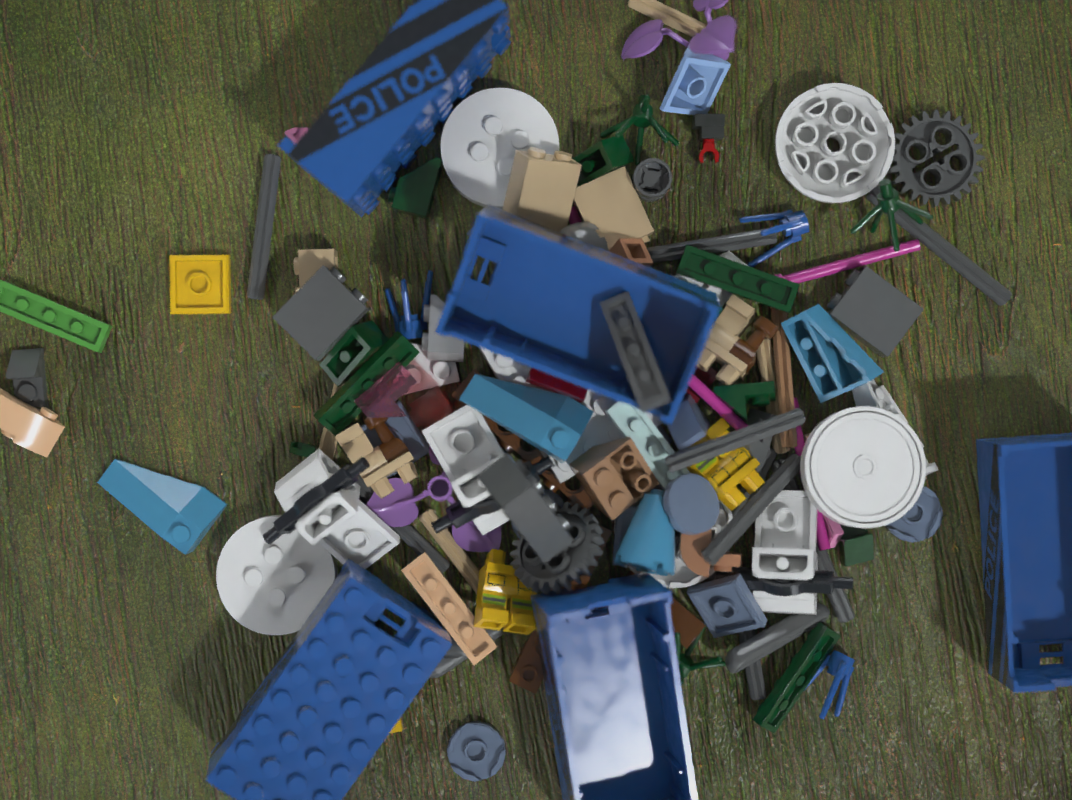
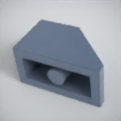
(689, 424)

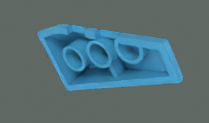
(535, 415)
(169, 506)

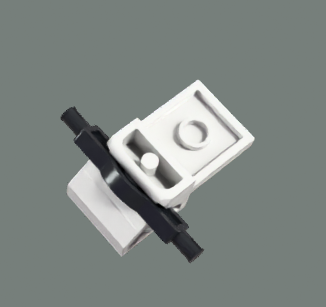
(464, 450)
(327, 510)
(786, 559)

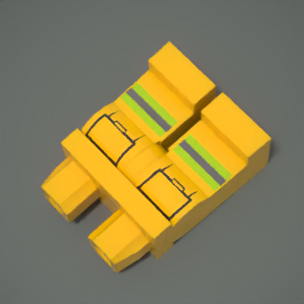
(728, 469)
(502, 598)

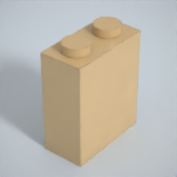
(542, 187)
(613, 207)

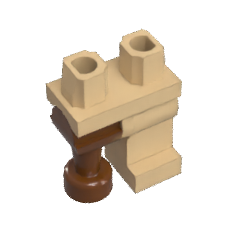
(726, 345)
(384, 459)

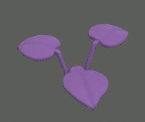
(714, 39)
(401, 510)

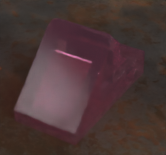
(381, 396)

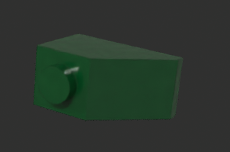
(603, 158)
(417, 190)
(353, 351)

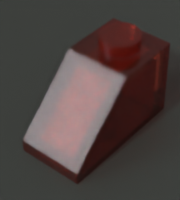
(431, 407)

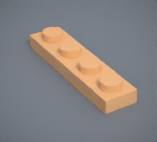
(449, 608)

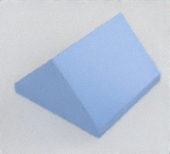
(695, 84)

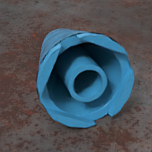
(649, 539)

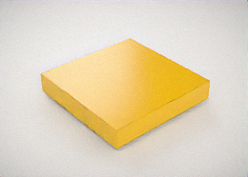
(200, 284)

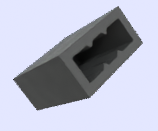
(873, 311)
(322, 312)

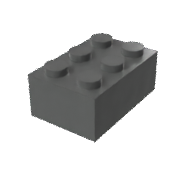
(526, 508)

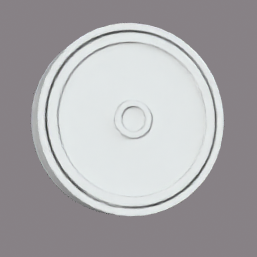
(483, 140)
(863, 467)
(272, 584)

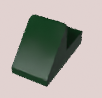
(741, 394)
(856, 545)

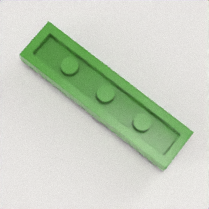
(53, 317)

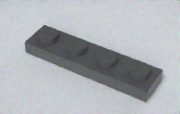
(635, 352)

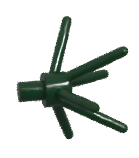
(642, 118)
(889, 203)
(685, 662)

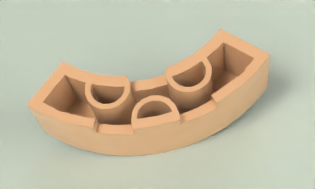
(27, 425)

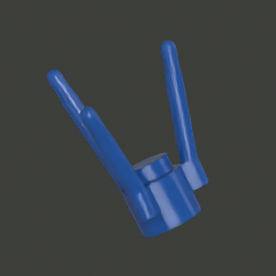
(792, 225)
(409, 325)
(841, 668)

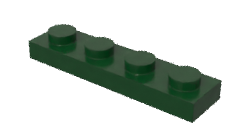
(737, 279)
(341, 408)
(796, 677)

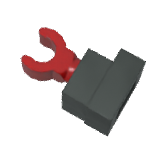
(710, 130)

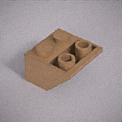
(614, 475)

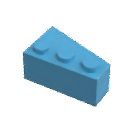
(828, 353)

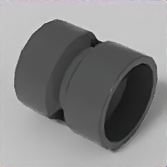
(652, 179)

